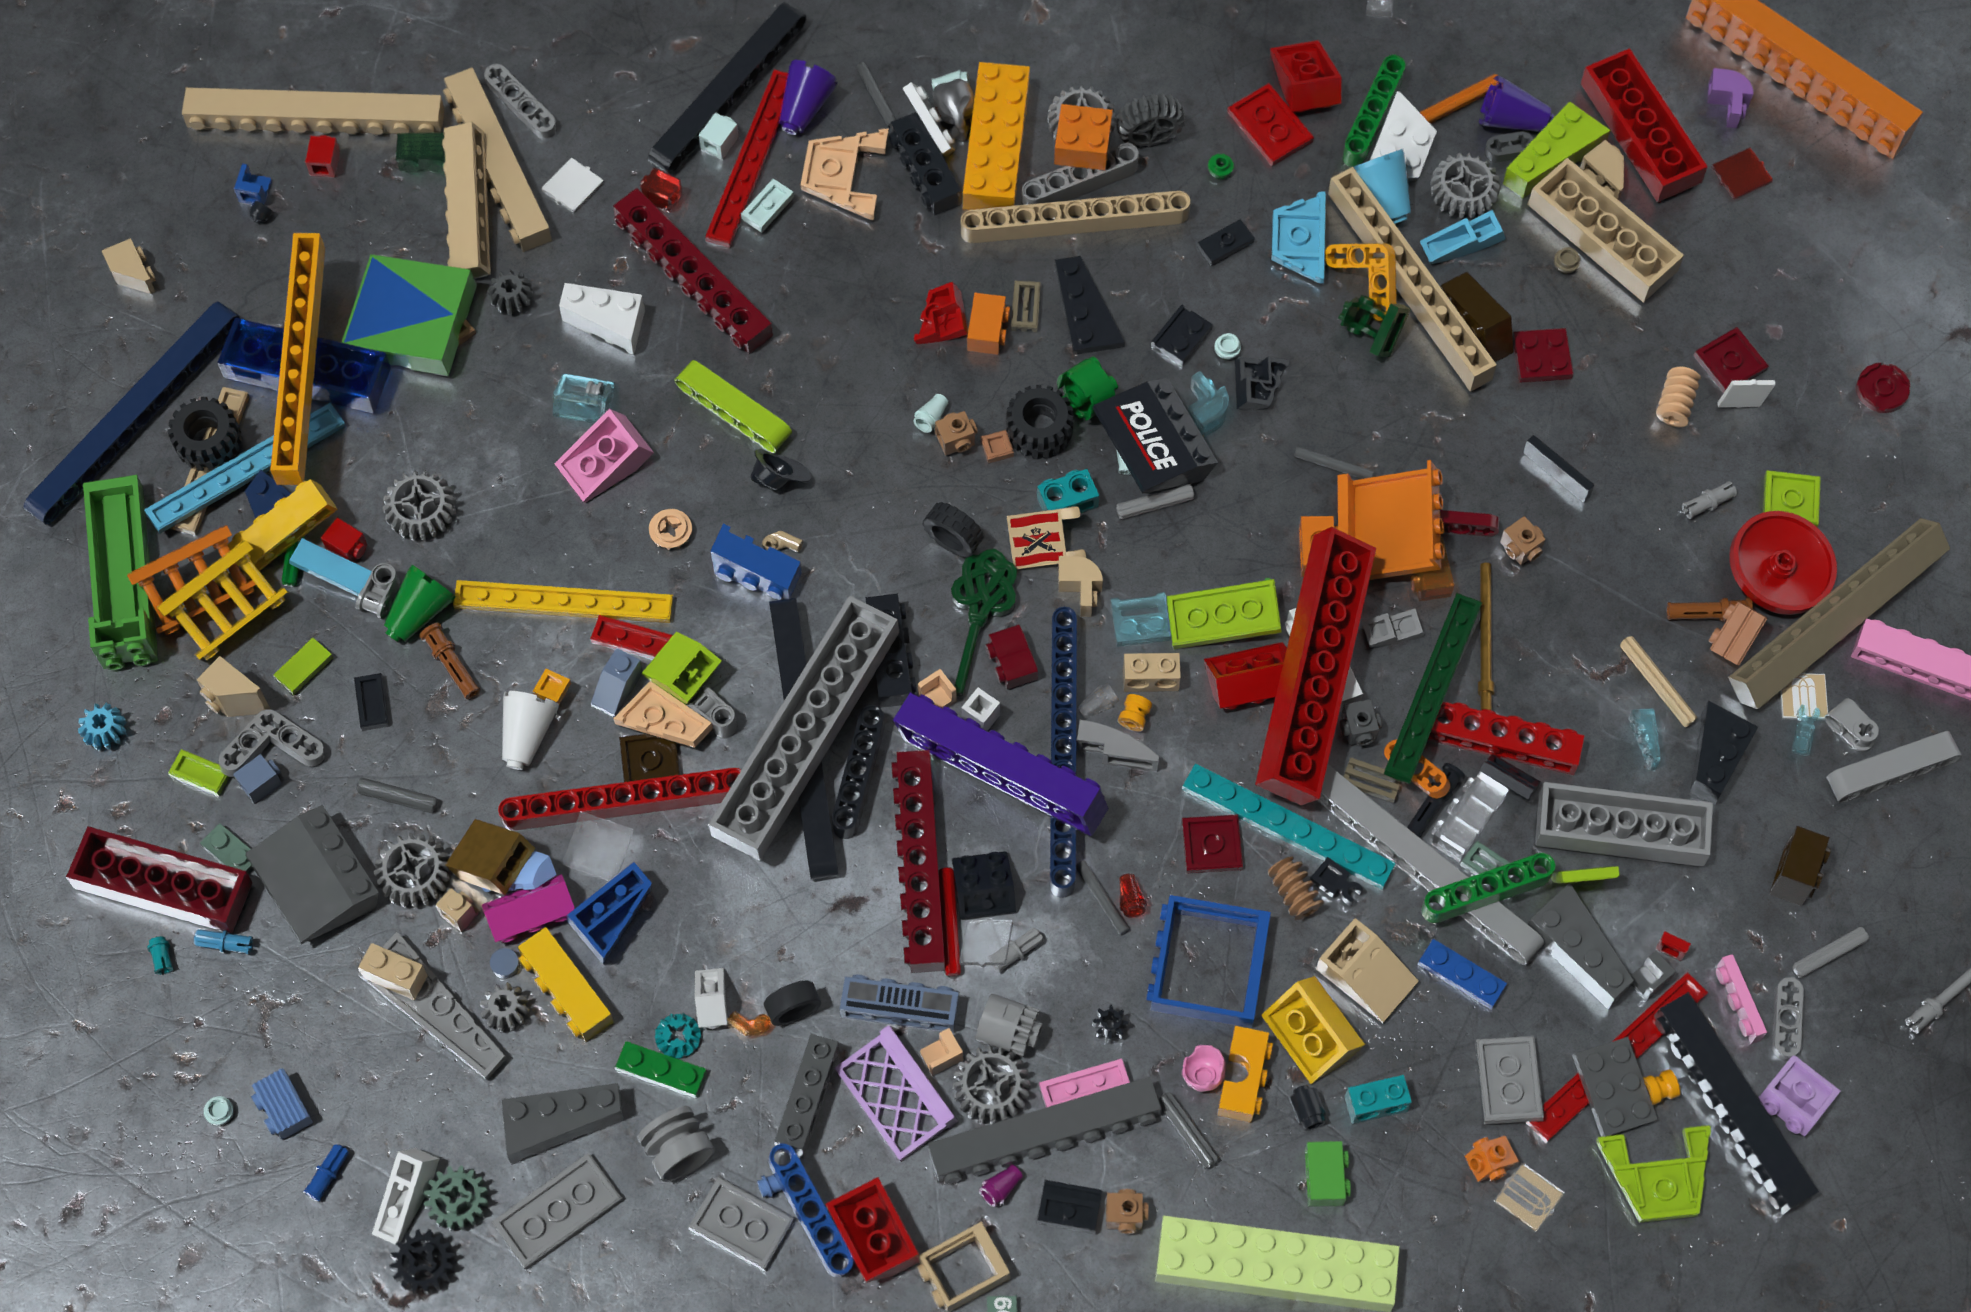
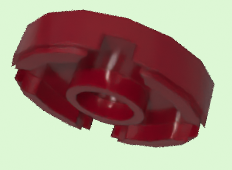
(1883, 387)

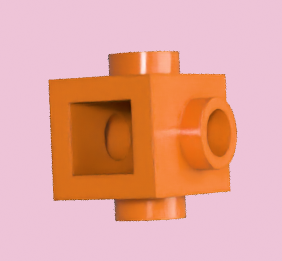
(1491, 1158)

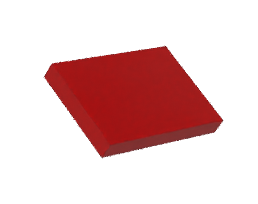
(1270, 124)

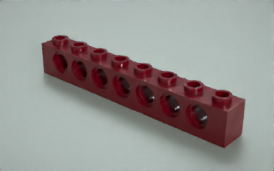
(638, 207)
(930, 956)

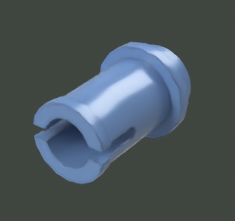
(770, 1185)

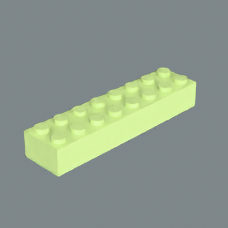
(1277, 1264)

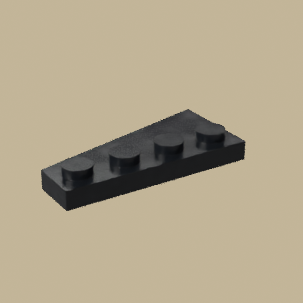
(1085, 311)

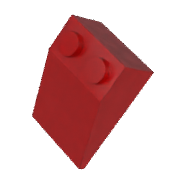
(1307, 76)

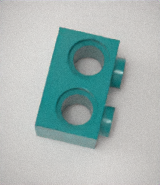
(1064, 489)
(1377, 1099)

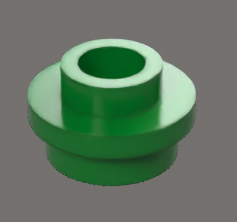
(1220, 172)

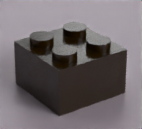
(1800, 866)

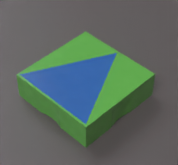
(411, 312)

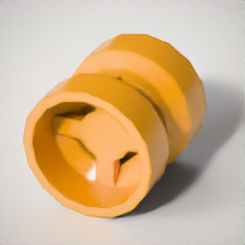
(1134, 713)
(1662, 1086)

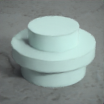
(1227, 346)
(218, 1110)

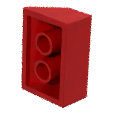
(1245, 675)
(873, 1231)

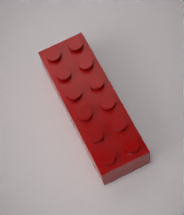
(1643, 125)

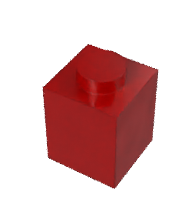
(322, 156)
(344, 540)

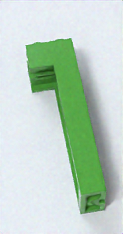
(118, 545)

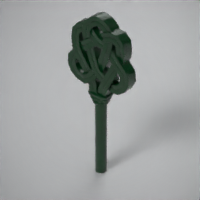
(985, 596)

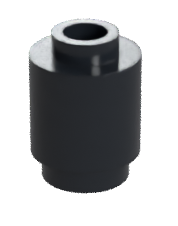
(1308, 1107)

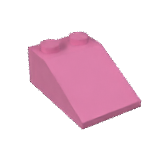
(604, 455)

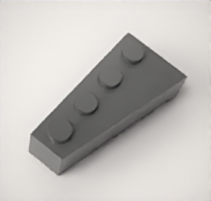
(1581, 946)

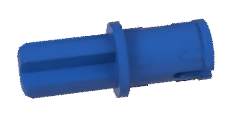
(326, 1172)

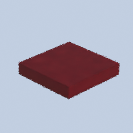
(1730, 359)
(1212, 844)

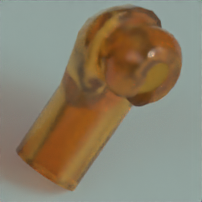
(751, 1027)

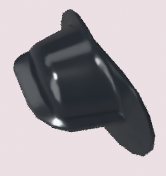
(776, 470)

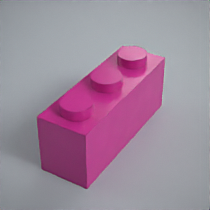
(528, 909)

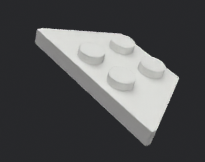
(1407, 131)

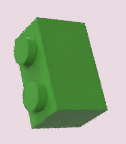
(1325, 1174)

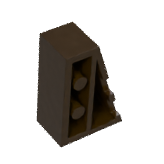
(1482, 314)

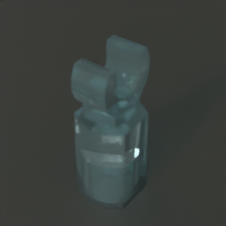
(1804, 731)

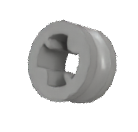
(597, 389)

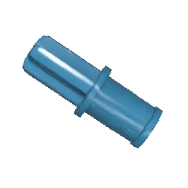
(223, 941)

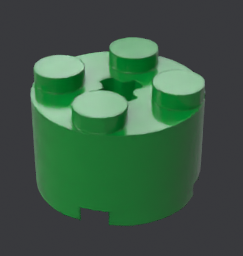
(1086, 386)

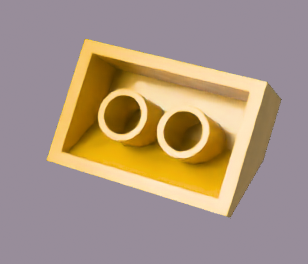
(1312, 1029)

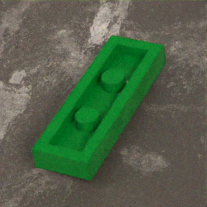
(661, 1069)

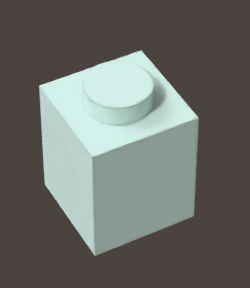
(718, 136)

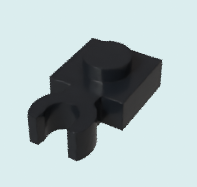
(1333, 879)

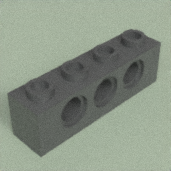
(808, 1094)

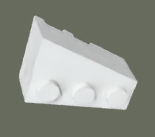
(605, 313)

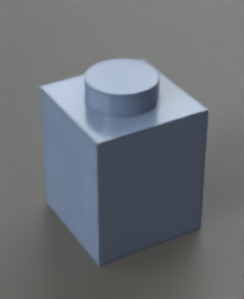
(258, 778)

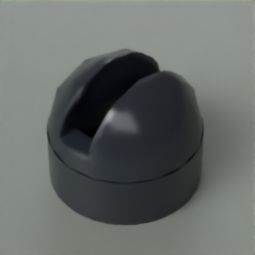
(259, 212)

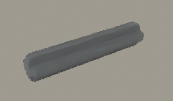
(397, 795)
(1187, 1130)

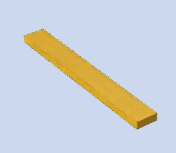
(563, 601)

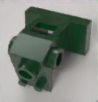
(1357, 316)

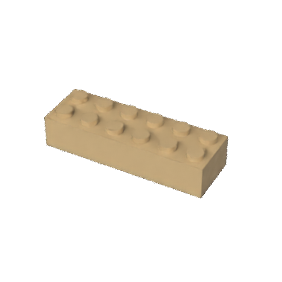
(1605, 230)

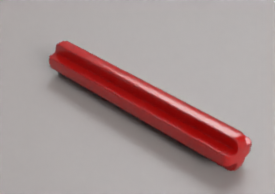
(949, 922)

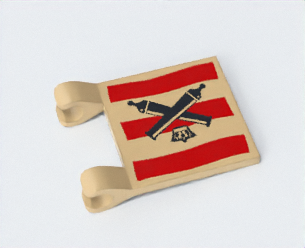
(1039, 537)

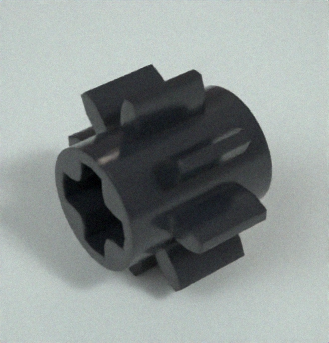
(1105, 1031)

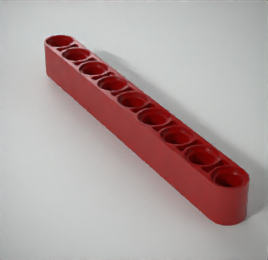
(611, 793)

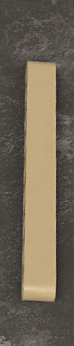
(1063, 222)

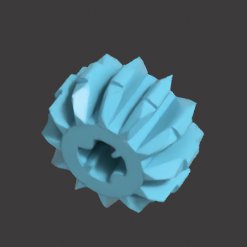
(105, 716)

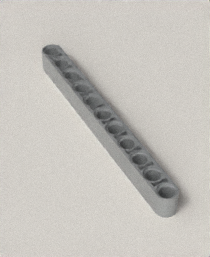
(1424, 863)

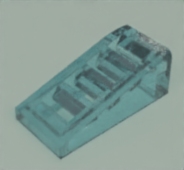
(1645, 731)

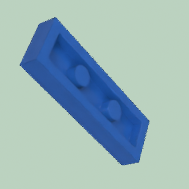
(1462, 974)

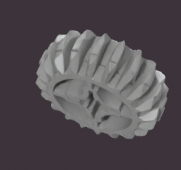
(1079, 97)
(1473, 175)
(440, 505)
(402, 875)
(979, 1089)

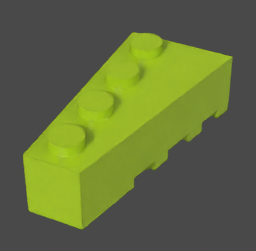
(1567, 135)

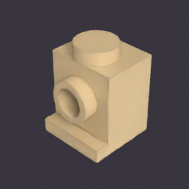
(457, 909)

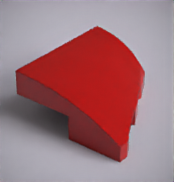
(943, 315)

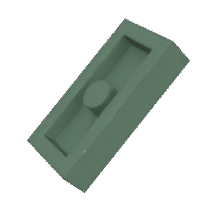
(227, 848)

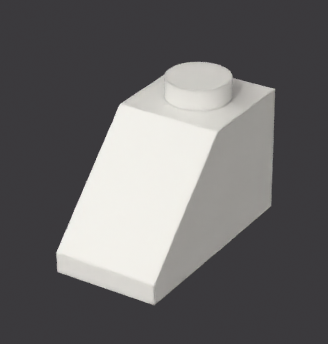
(710, 998)

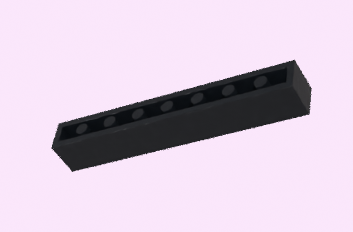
(1735, 1104)

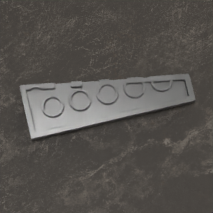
(443, 1016)

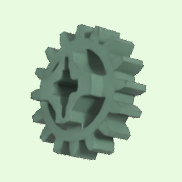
(444, 1195)

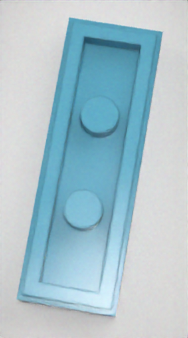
(329, 567)

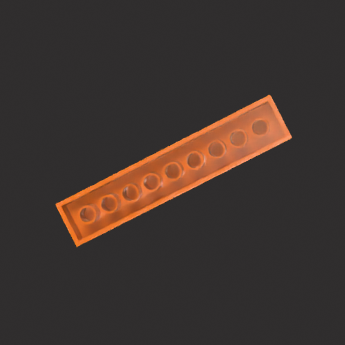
(1810, 70)

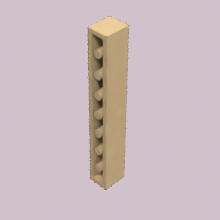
(502, 168)

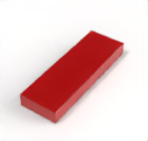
(628, 637)

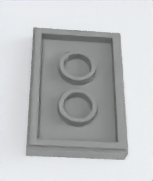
(1509, 1080)
(741, 1224)

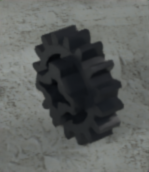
(429, 1252)

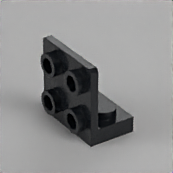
(984, 885)

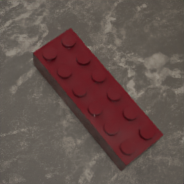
(159, 879)

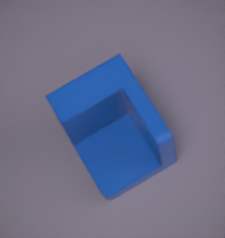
(251, 187)

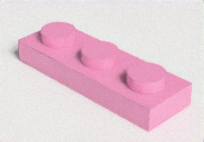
(1740, 999)
(1083, 1082)

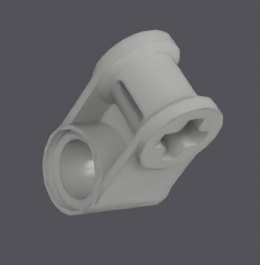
(376, 595)
(713, 710)
(1852, 724)

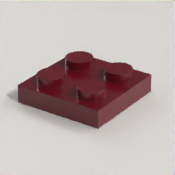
(1542, 355)

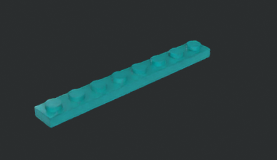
(1288, 826)

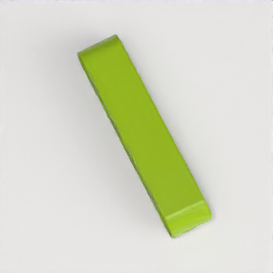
(733, 406)

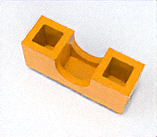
(1240, 1099)

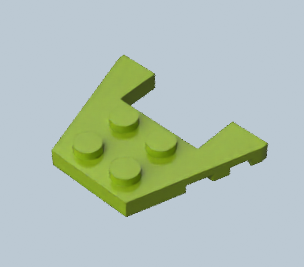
(1661, 1187)

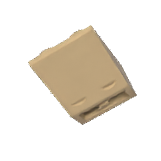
(1367, 970)

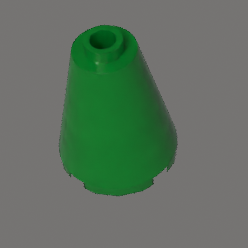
(416, 604)

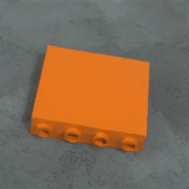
(1397, 518)

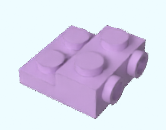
(1798, 1096)

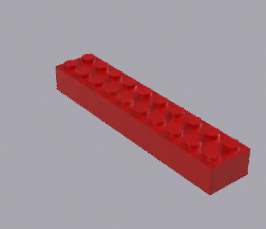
(1316, 666)

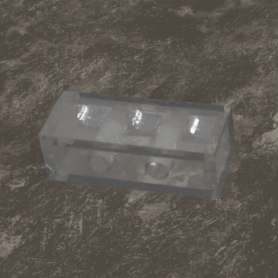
(1468, 816)

